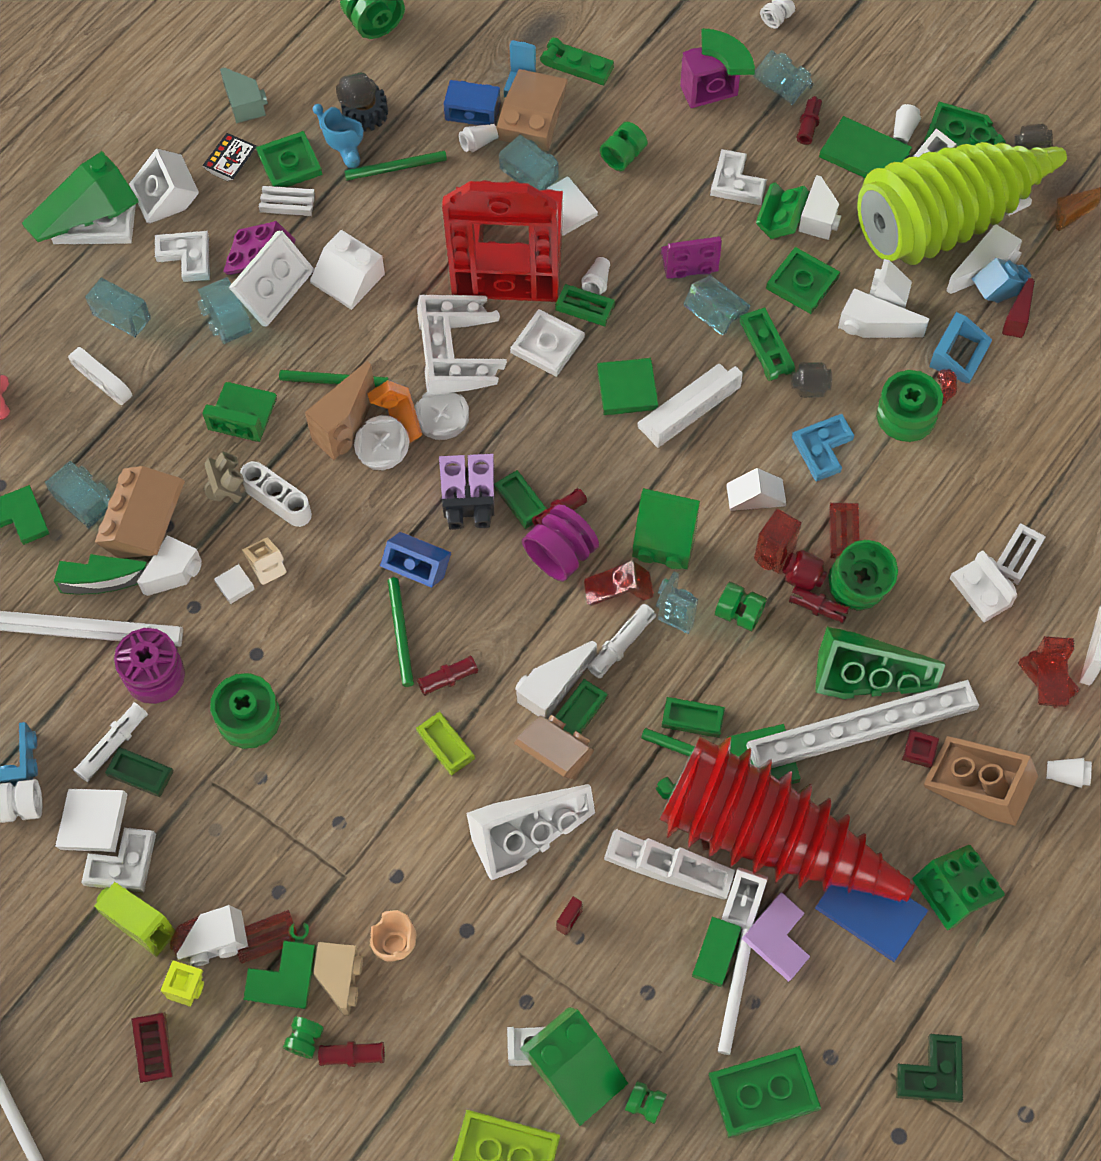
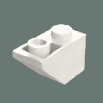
(891, 284)
(214, 935)

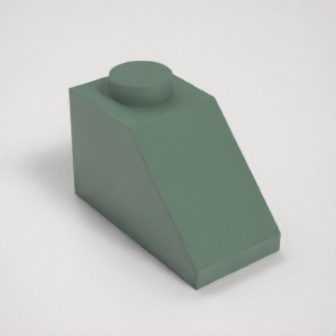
(244, 95)

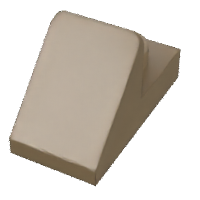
(265, 560)

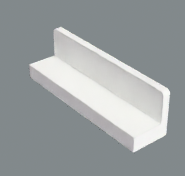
(690, 404)

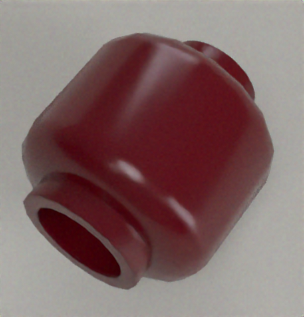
(804, 570)

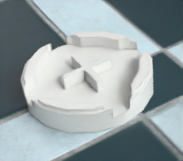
(442, 415)
(381, 442)

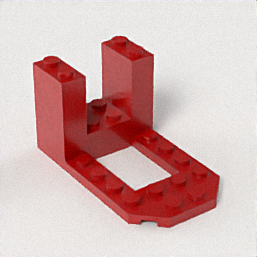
(497, 268)

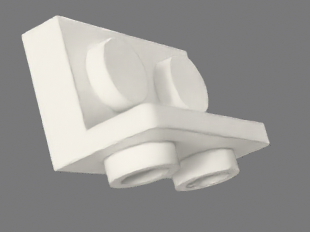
(984, 587)

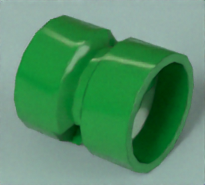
(623, 146)
(731, 602)

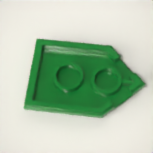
(963, 125)

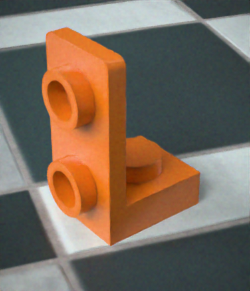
(399, 405)

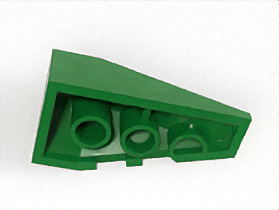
(86, 195)
(862, 666)

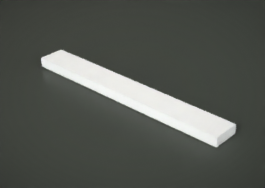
(864, 725)

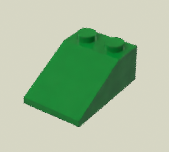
(665, 529)
(575, 1064)

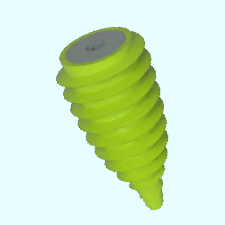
(947, 196)

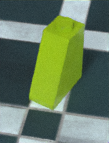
(135, 918)

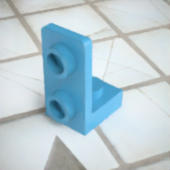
(521, 57)
(28, 765)

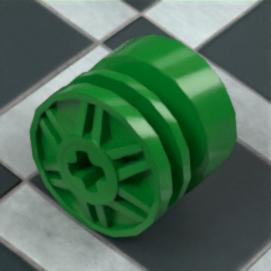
(877, 573)

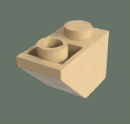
(336, 972)

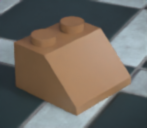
(555, 746)

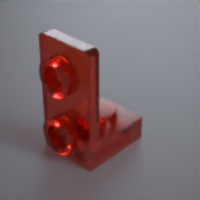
(619, 581)
(1052, 670)

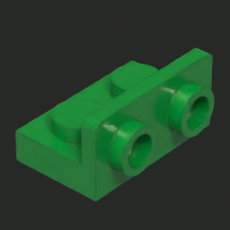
(781, 210)

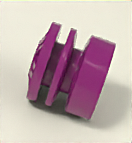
(560, 542)
(155, 678)

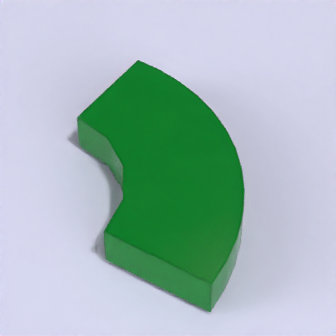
(727, 50)

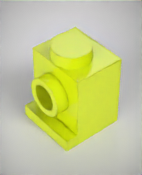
(183, 983)

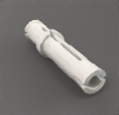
(614, 649)
(111, 741)

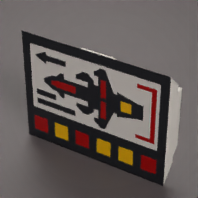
(229, 157)

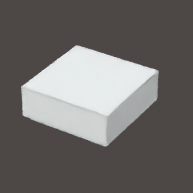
(234, 584)

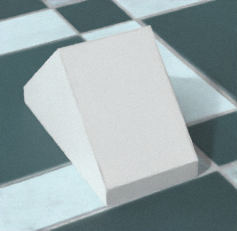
(756, 491)
(744, 898)

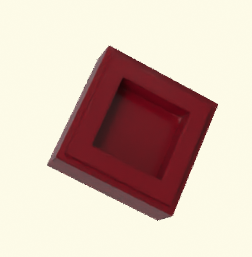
(920, 749)
(569, 916)

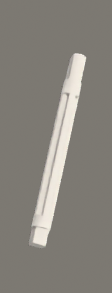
(79, 627)

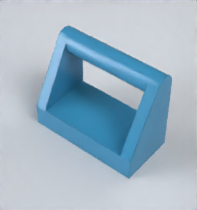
(966, 328)

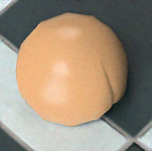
(393, 936)

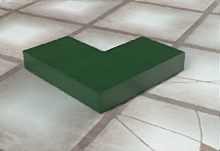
(940, 1079)

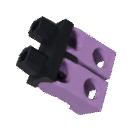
(469, 499)

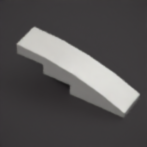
(669, 864)

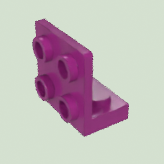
(249, 243)
(691, 257)

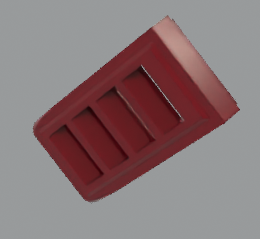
(1018, 317)
(137, 1024)

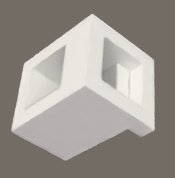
(516, 1040)

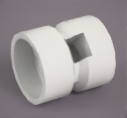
(20, 800)

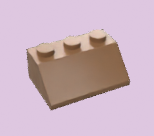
(139, 512)

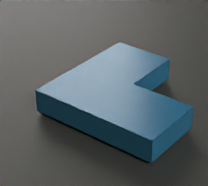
(816, 445)

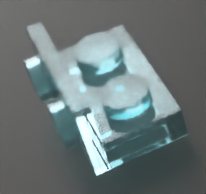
(782, 77)
(715, 303)
(675, 605)

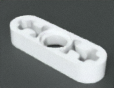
(100, 376)

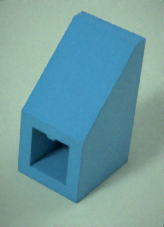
(1001, 280)

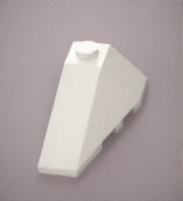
(519, 828)

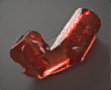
(948, 382)
(181, 933)

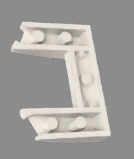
(435, 319)

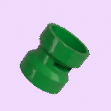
(302, 1042)
(652, 1105)

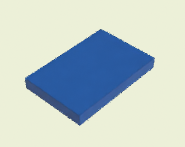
(873, 919)

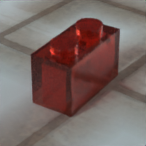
(777, 541)

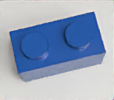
(472, 103)
(415, 559)

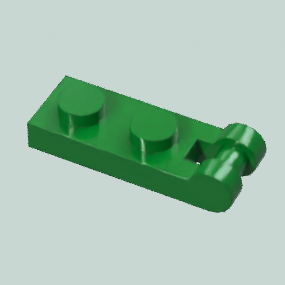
(577, 62)
(767, 343)

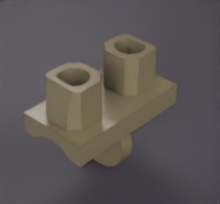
(223, 478)

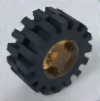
(371, 114)

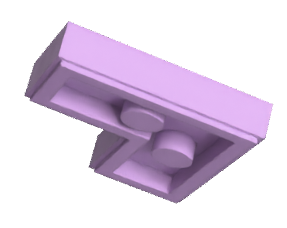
(770, 937)

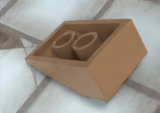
(532, 108)
(341, 412)
(983, 779)

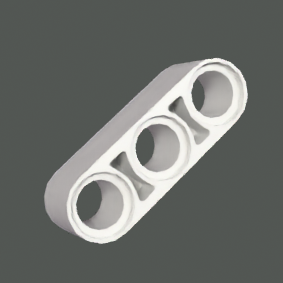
(280, 504)

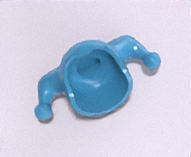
(341, 133)

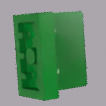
(240, 411)
(957, 885)

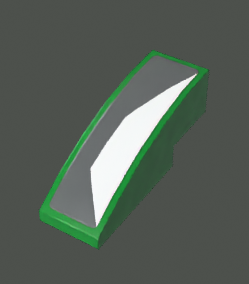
(98, 576)

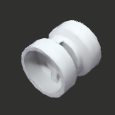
(775, 12)

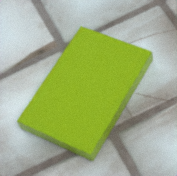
(502, 1140)

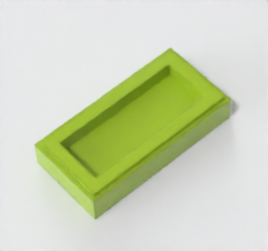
(445, 743)

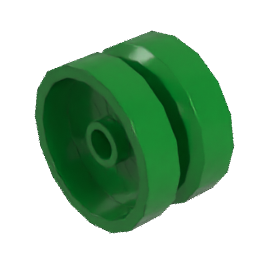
(373, 17)
(909, 405)
(245, 710)

